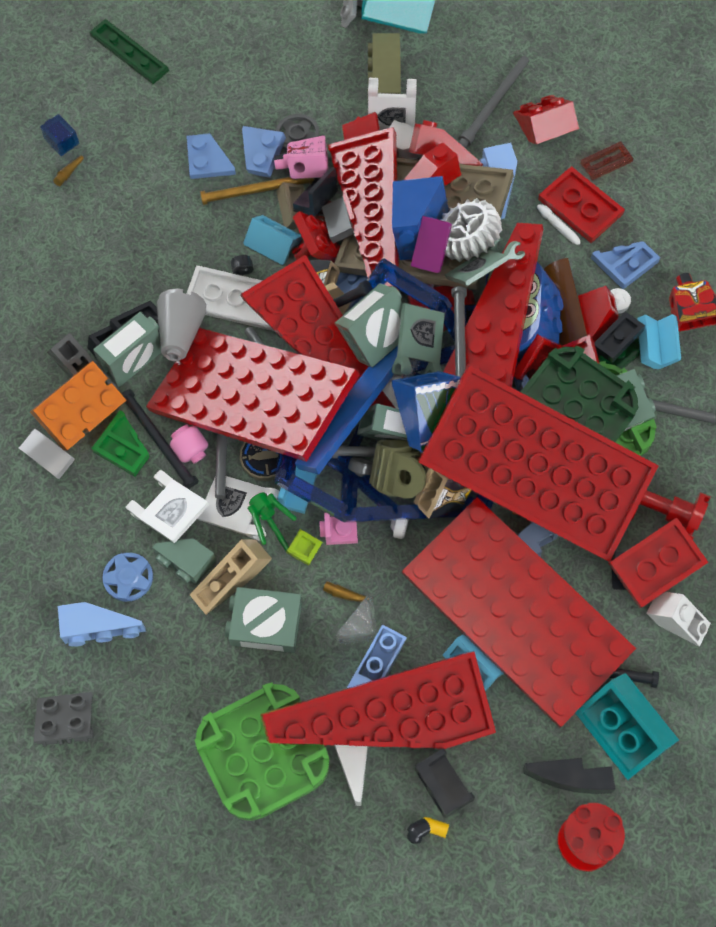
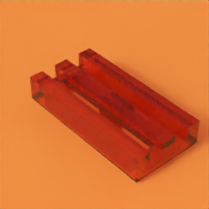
(609, 168)

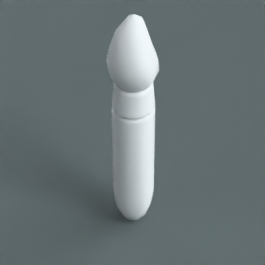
(547, 213)

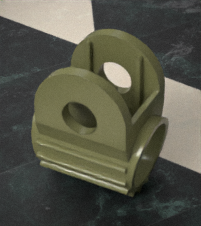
(397, 469)

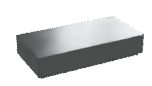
(337, 220)

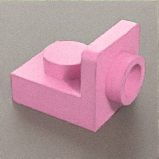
(338, 531)

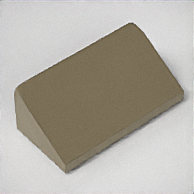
(287, 195)

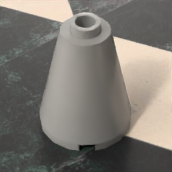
(178, 321)

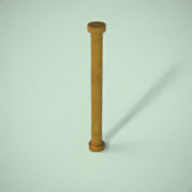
(250, 189)

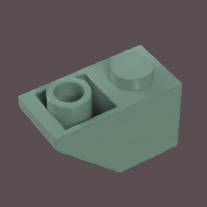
(187, 557)

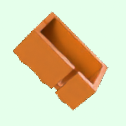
(78, 406)

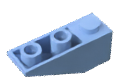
(501, 157)
(89, 622)
(379, 657)

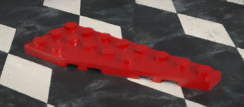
(414, 709)

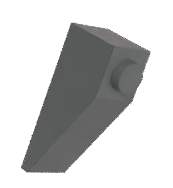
(72, 357)

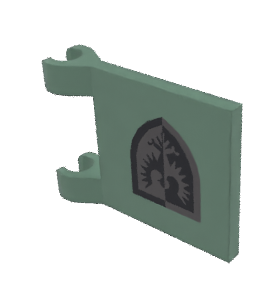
(486, 262)
(419, 339)

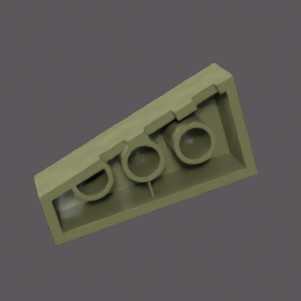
(385, 62)

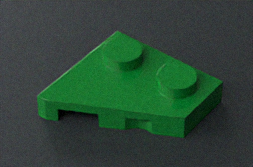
(122, 446)

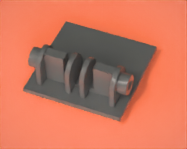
(63, 719)

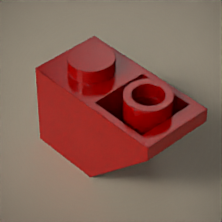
(598, 311)

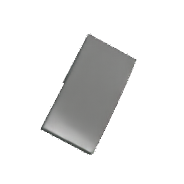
(46, 453)

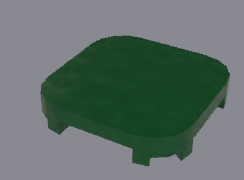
(584, 392)

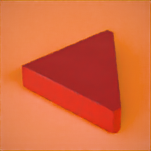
(535, 355)

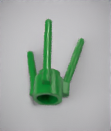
(263, 507)

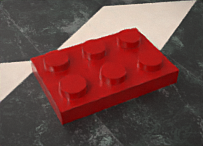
(581, 204)
(658, 563)

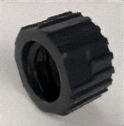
(242, 265)

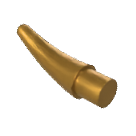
(65, 173)
(342, 592)

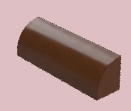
(571, 316)

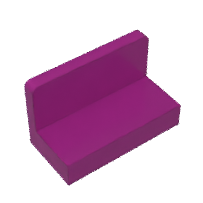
(431, 244)

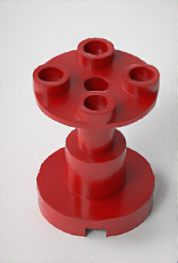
(688, 514)
(590, 837)

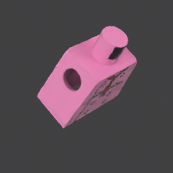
(304, 158)

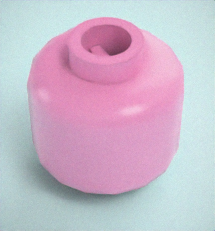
(189, 444)

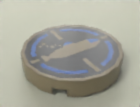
(258, 462)

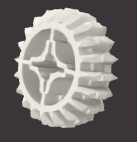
(472, 230)

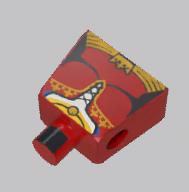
(693, 303)

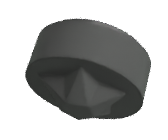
(360, 466)

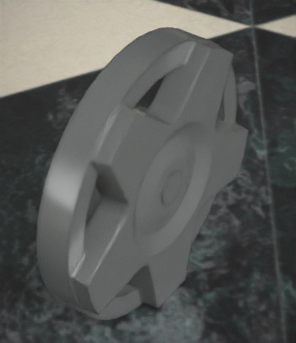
(297, 131)

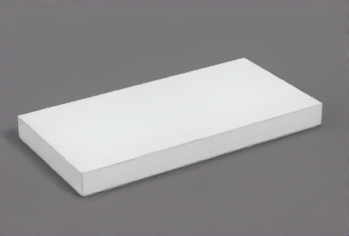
(223, 298)

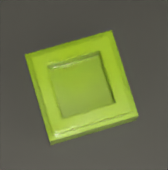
(304, 547)

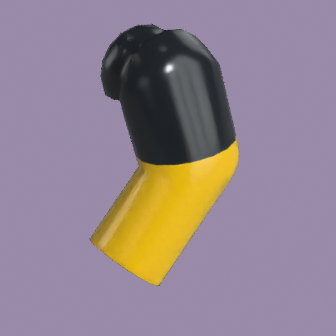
(425, 826)

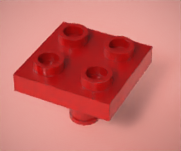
(315, 237)

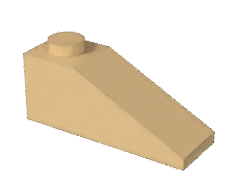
(232, 572)

